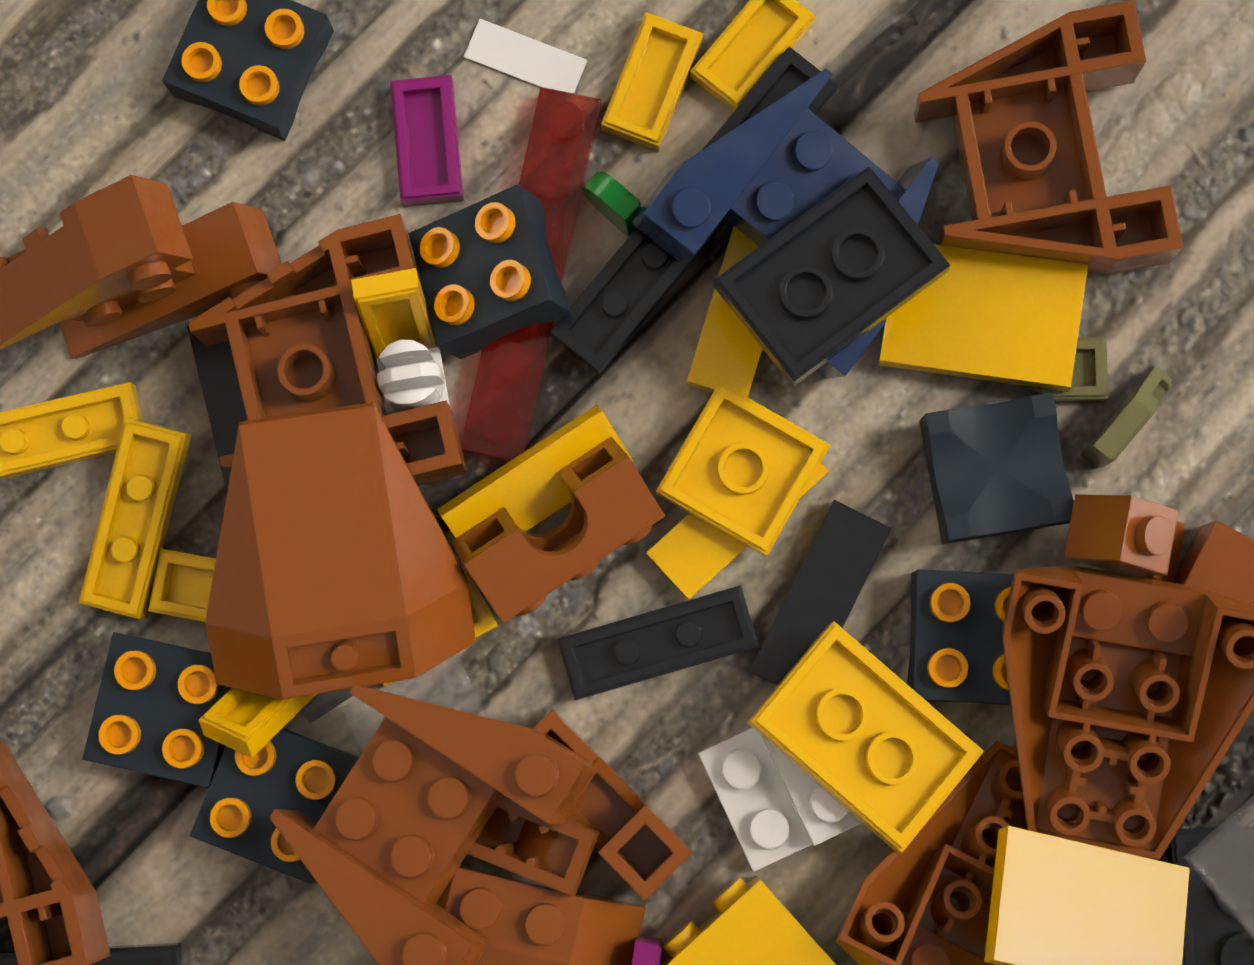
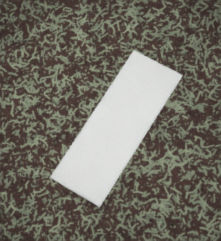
(524, 57)

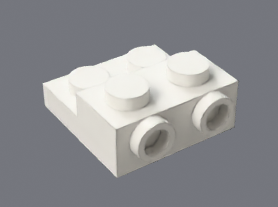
(771, 799)

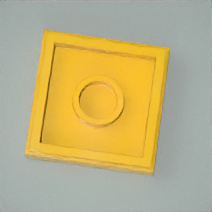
(742, 469)

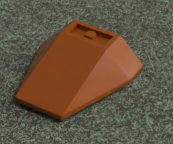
(330, 561)
(1122, 700)
(937, 893)

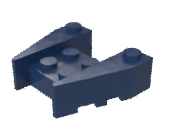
(765, 180)

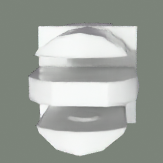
(410, 376)

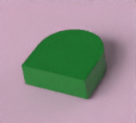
(612, 201)

